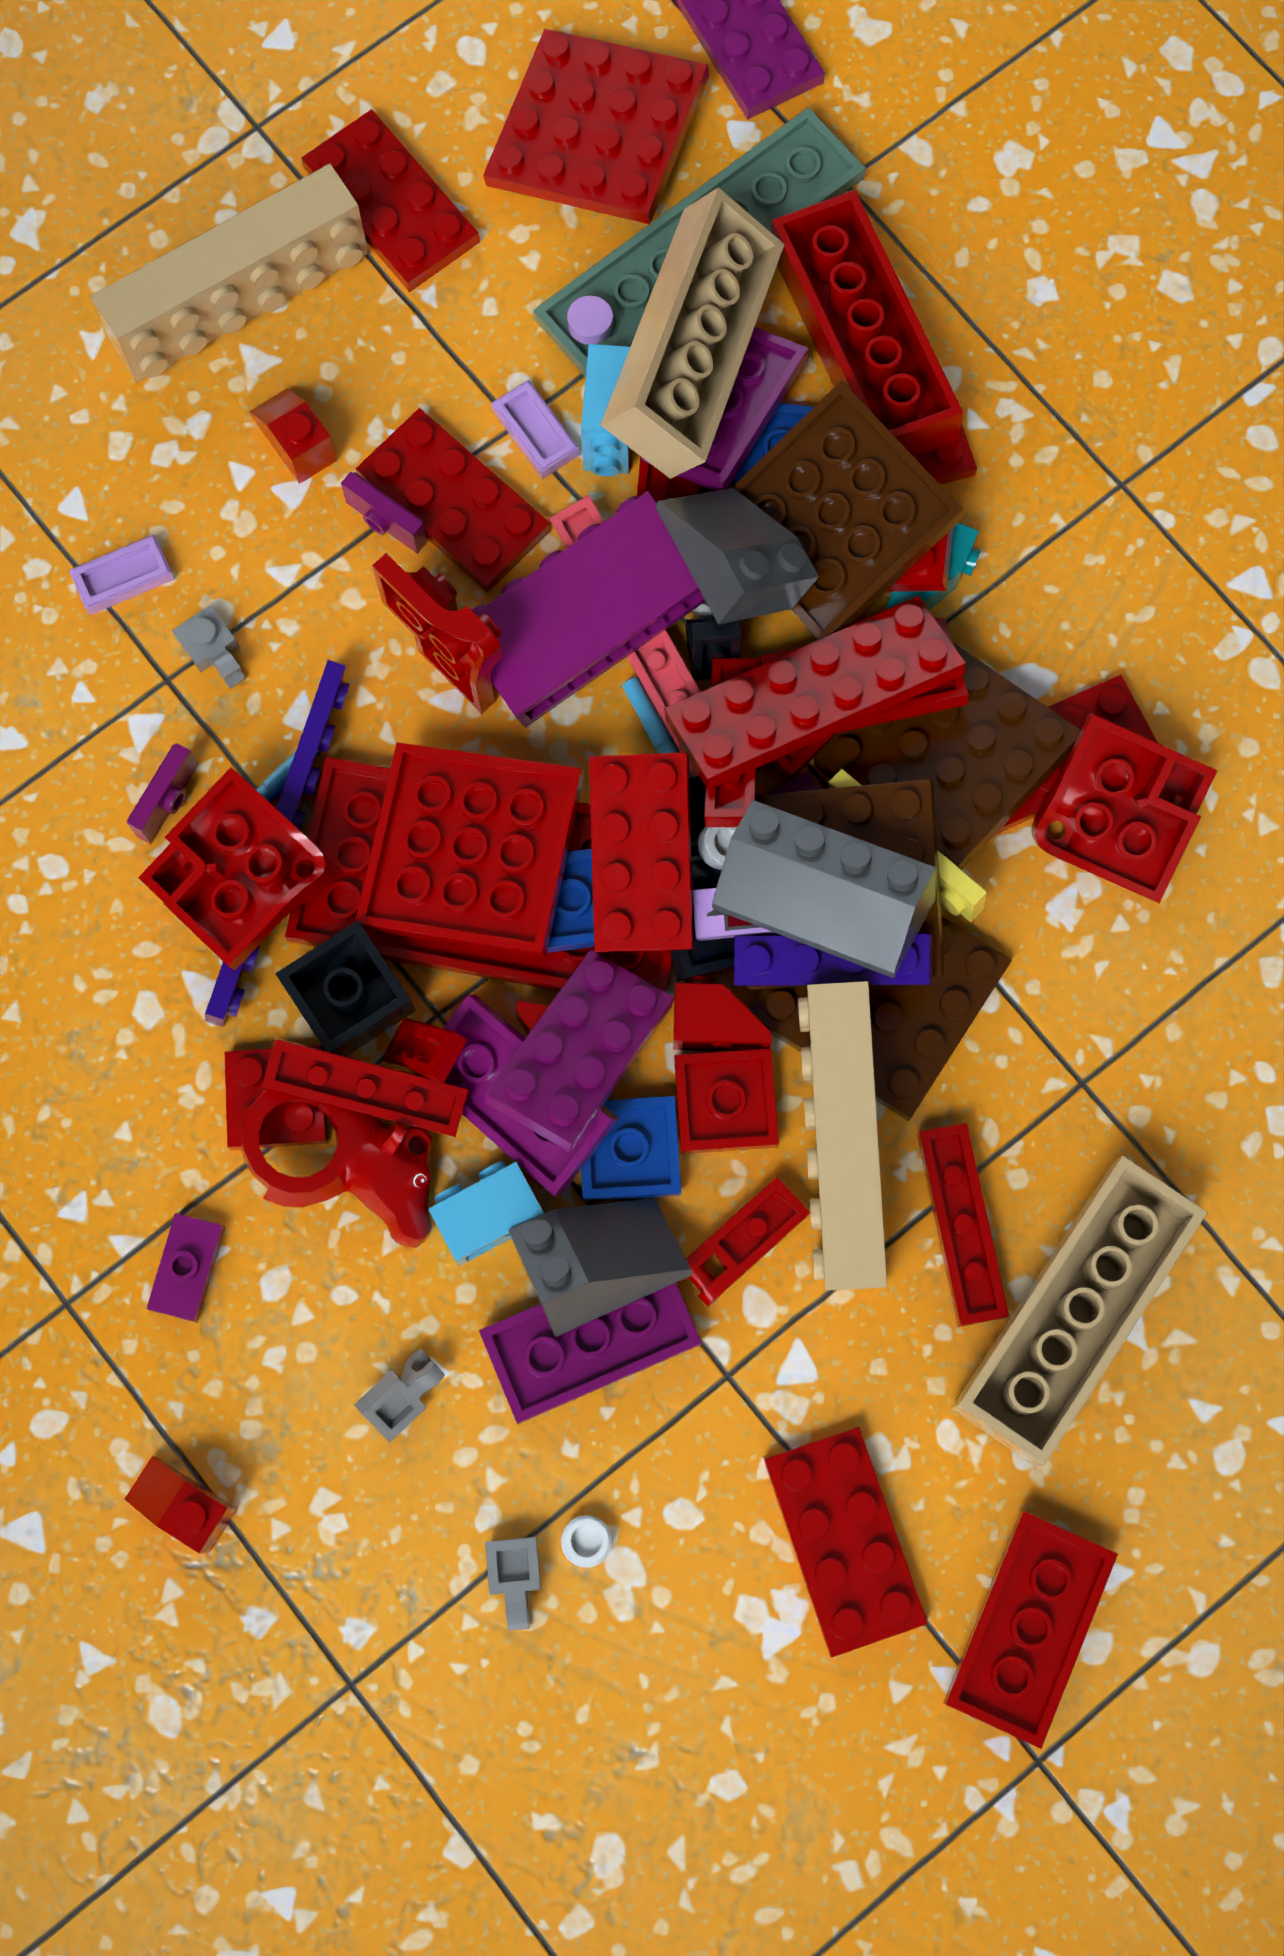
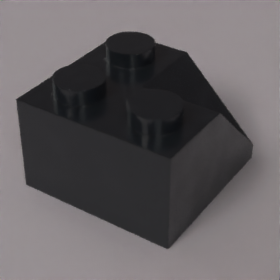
(346, 991)

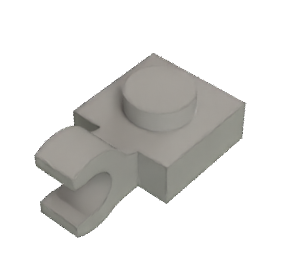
(210, 643)
(395, 1400)
(514, 1571)

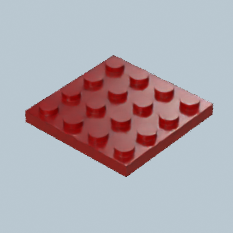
(597, 126)
(470, 849)

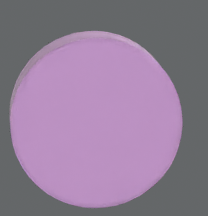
(590, 319)

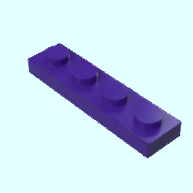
(792, 963)

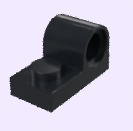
(710, 641)

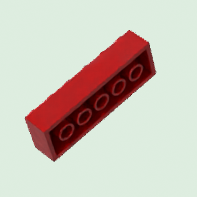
(865, 321)

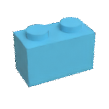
(484, 1212)

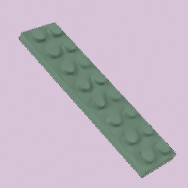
(776, 177)

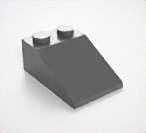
(737, 554)
(597, 1259)

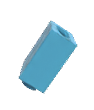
(600, 449)

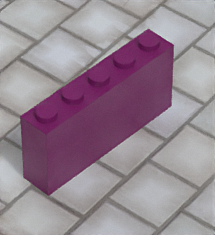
(588, 608)

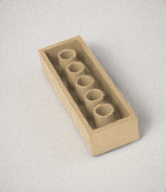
(232, 273)
(693, 335)
(845, 1136)
(1079, 1311)

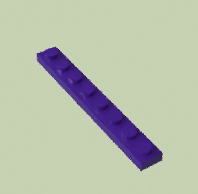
(300, 780)

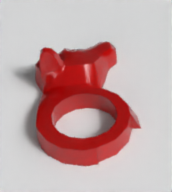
(372, 1160)

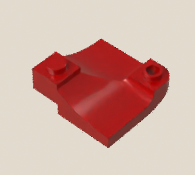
(450, 639)
(1123, 808)
(235, 869)

